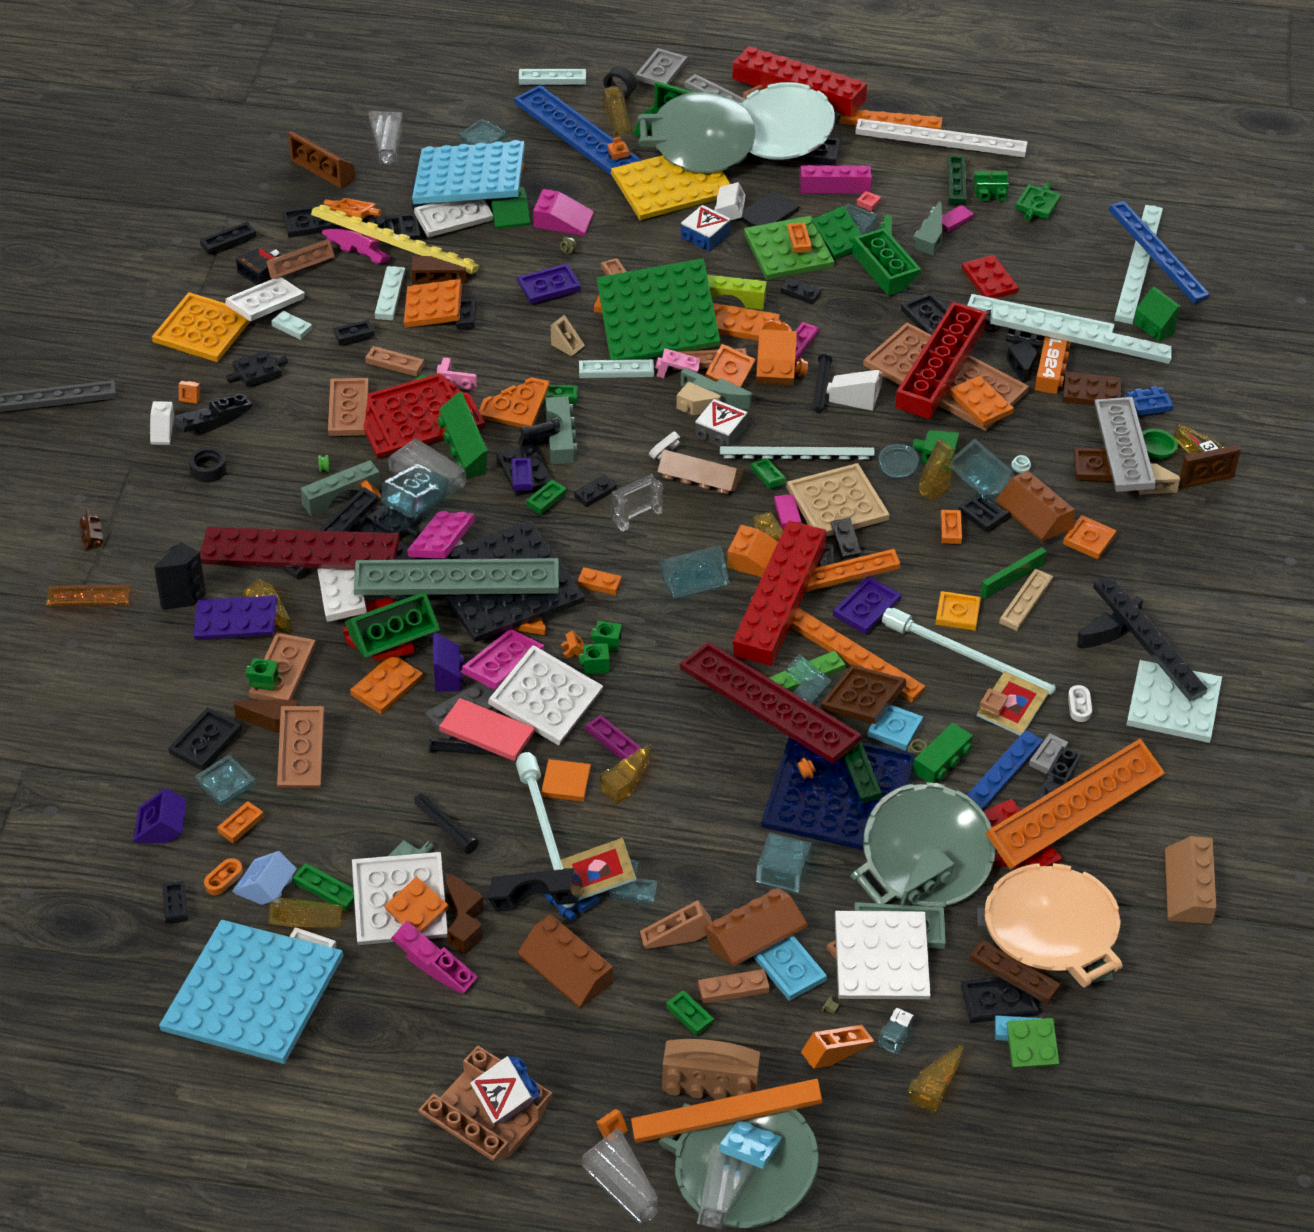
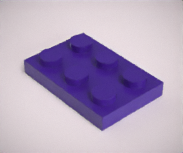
(549, 283)
(866, 605)

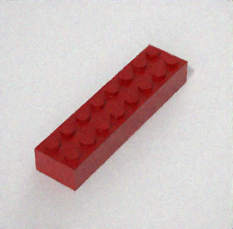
(764, 68)
(940, 360)
(779, 593)

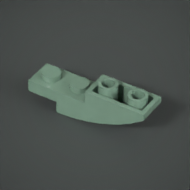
(730, 393)

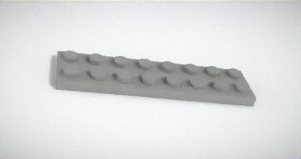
(1124, 444)

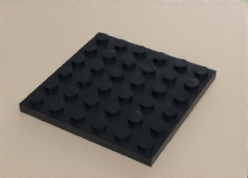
(495, 613)

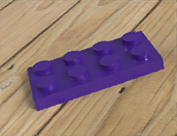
(235, 617)

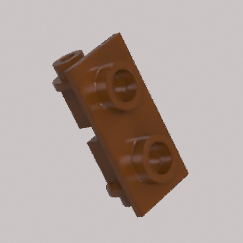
(91, 531)

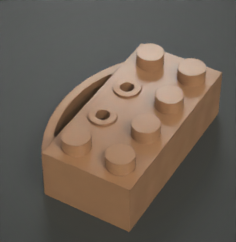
(709, 1068)

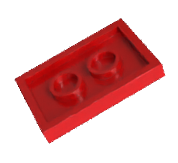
(990, 277)

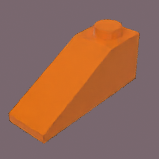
(834, 1045)

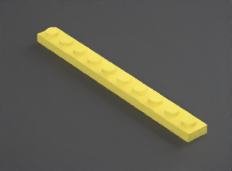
(388, 236)

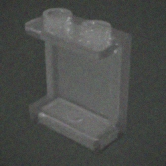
(635, 499)

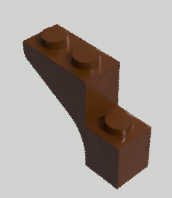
(466, 905)

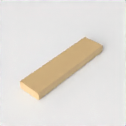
(1026, 599)

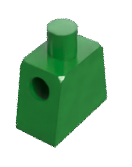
(928, 445)

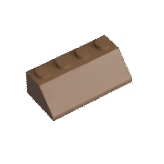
(700, 471)
(1190, 880)

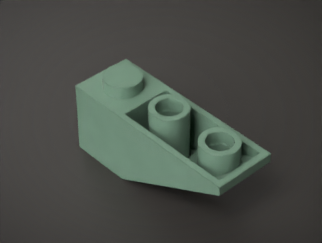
(929, 236)
(929, 872)

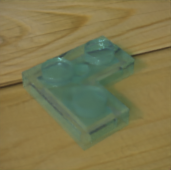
(810, 678)
(638, 890)

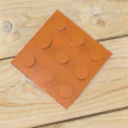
(433, 303)

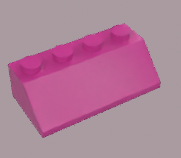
(835, 179)

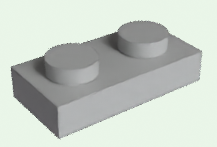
(1047, 753)

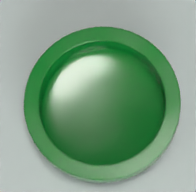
(1159, 444)

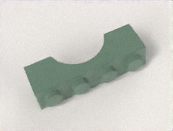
(561, 445)
(320, 494)

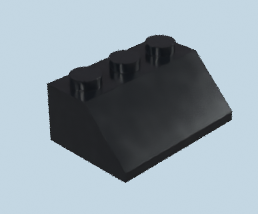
(180, 578)

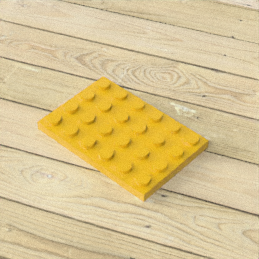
(660, 188)

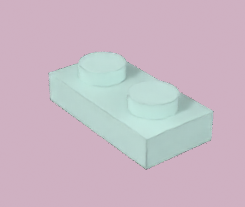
(292, 325)

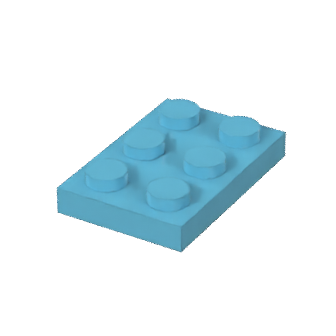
(790, 967)

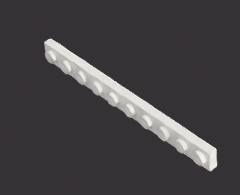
(941, 138)

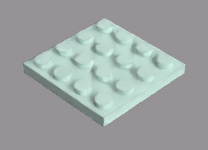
(1164, 708)

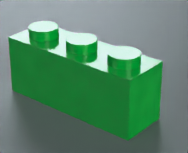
(943, 754)

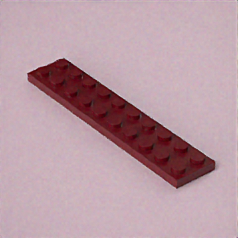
(295, 547)
(771, 702)

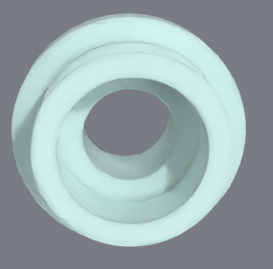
(1021, 464)

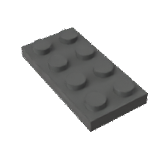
(477, 694)

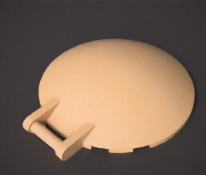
(1055, 920)

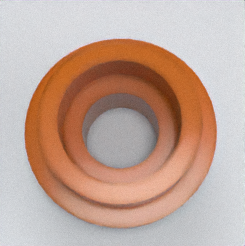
(801, 367)
(806, 768)

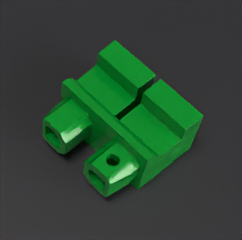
(994, 188)

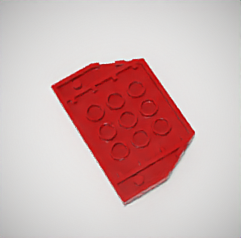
(410, 412)

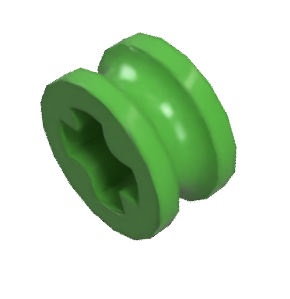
(323, 463)

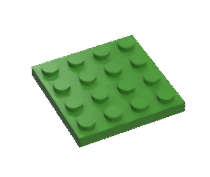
(775, 254)

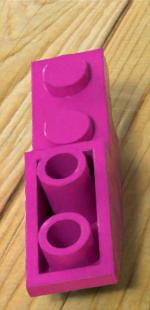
(354, 241)
(433, 961)

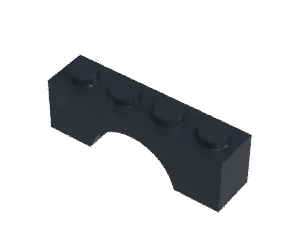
(510, 890)

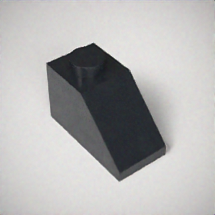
(1022, 359)

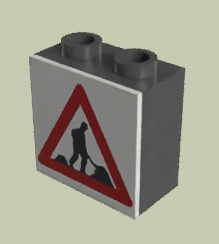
(720, 424)

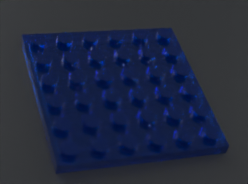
(828, 803)

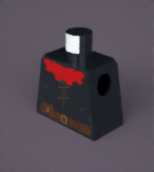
(254, 265)

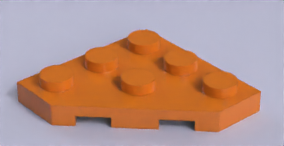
(517, 404)

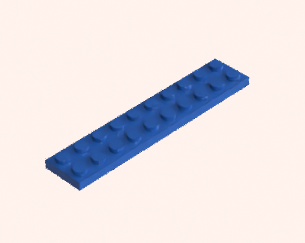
(571, 127)

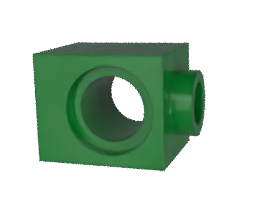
(607, 633)
(595, 658)
(262, 674)

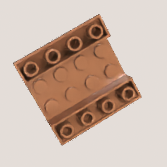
(465, 1117)

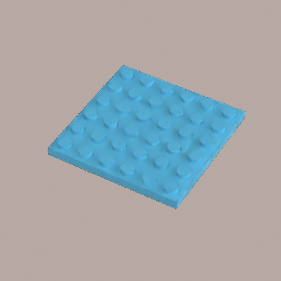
(469, 172)
(252, 991)

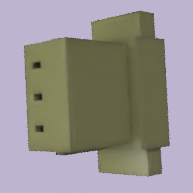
(830, 1006)

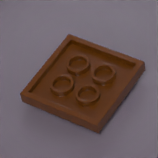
(863, 694)

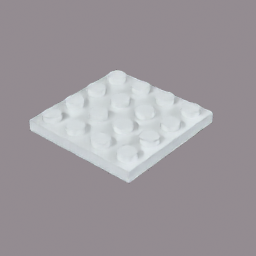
(545, 694)
(383, 878)
(881, 955)

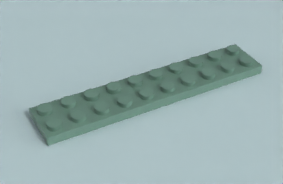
(456, 576)

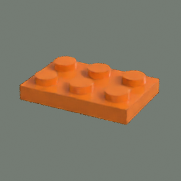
(981, 401)
(386, 684)

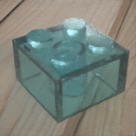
(783, 862)

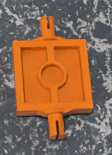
(353, 207)

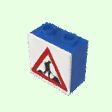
(705, 228)
(506, 1089)

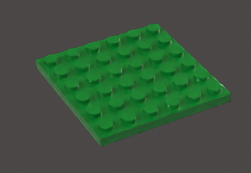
(658, 311)

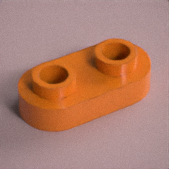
(221, 879)

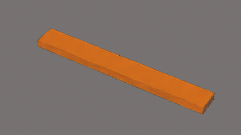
(726, 1110)

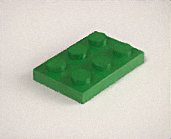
(837, 231)

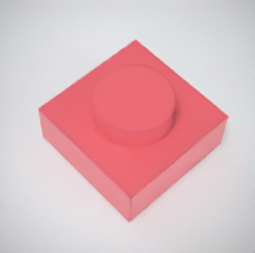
(868, 201)

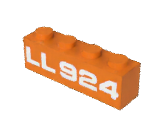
(1052, 365)

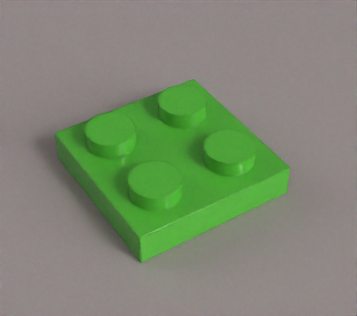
(1032, 1043)

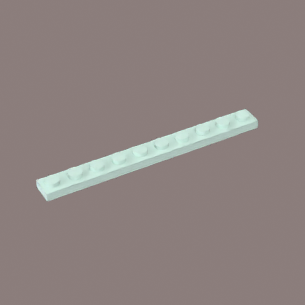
(1137, 270)
(1080, 334)

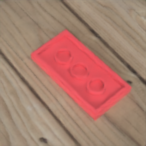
(486, 729)

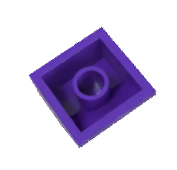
(447, 664)
(160, 818)

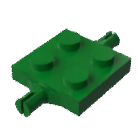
(1038, 201)

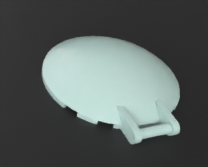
(789, 120)

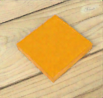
(958, 610)

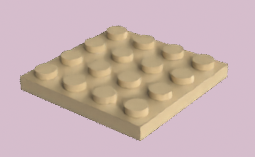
(838, 496)

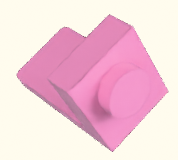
(676, 360)
(461, 380)

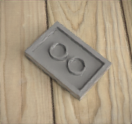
(661, 67)

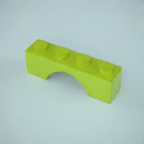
(749, 291)

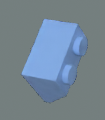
(265, 878)

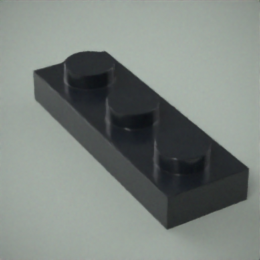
(228, 238)

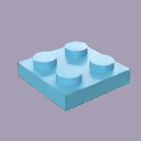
(896, 727)
(750, 1144)

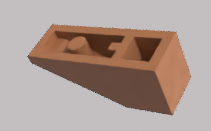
(680, 927)

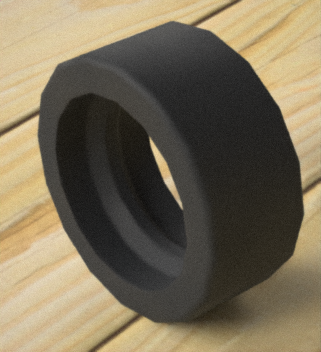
(625, 75)
(207, 474)

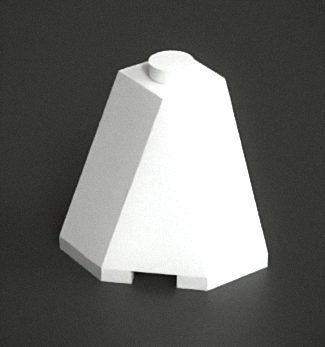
(856, 389)

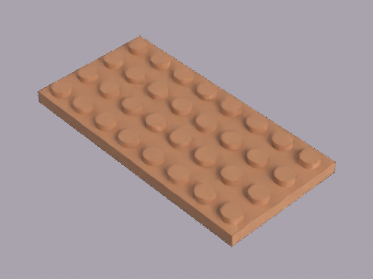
(902, 349)

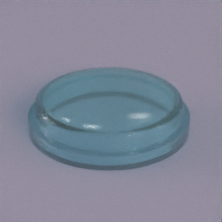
(898, 460)

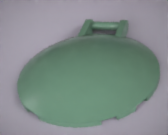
(700, 132)
(911, 824)
(771, 1190)

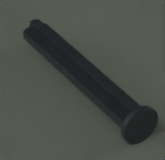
(822, 380)
(456, 746)
(446, 823)

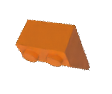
(776, 357)
(750, 551)

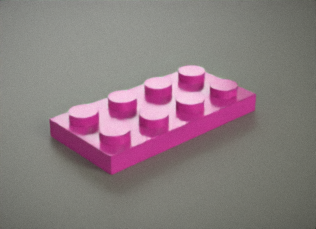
(441, 535)
(499, 658)

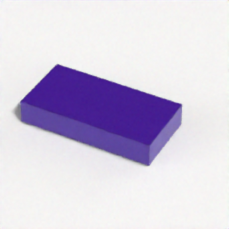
(521, 474)

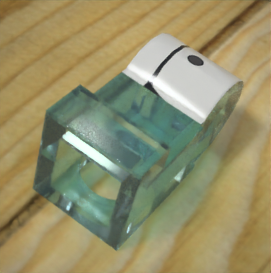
(896, 1030)

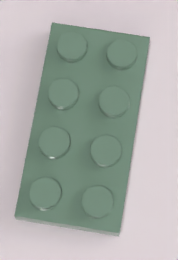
(934, 919)

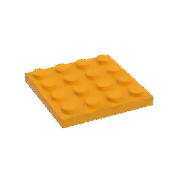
(201, 327)

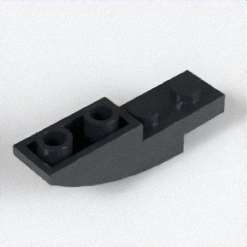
(216, 415)
(1104, 629)
(1059, 772)

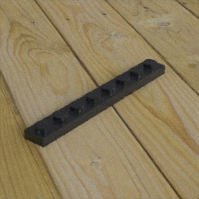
(1150, 638)

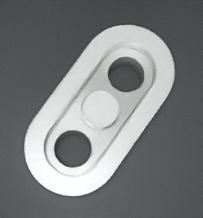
(669, 442)
(1079, 703)

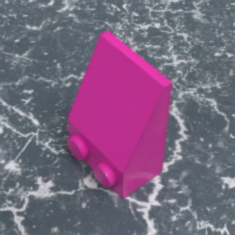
(561, 213)

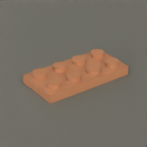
(347, 406)
(292, 657)
(300, 747)

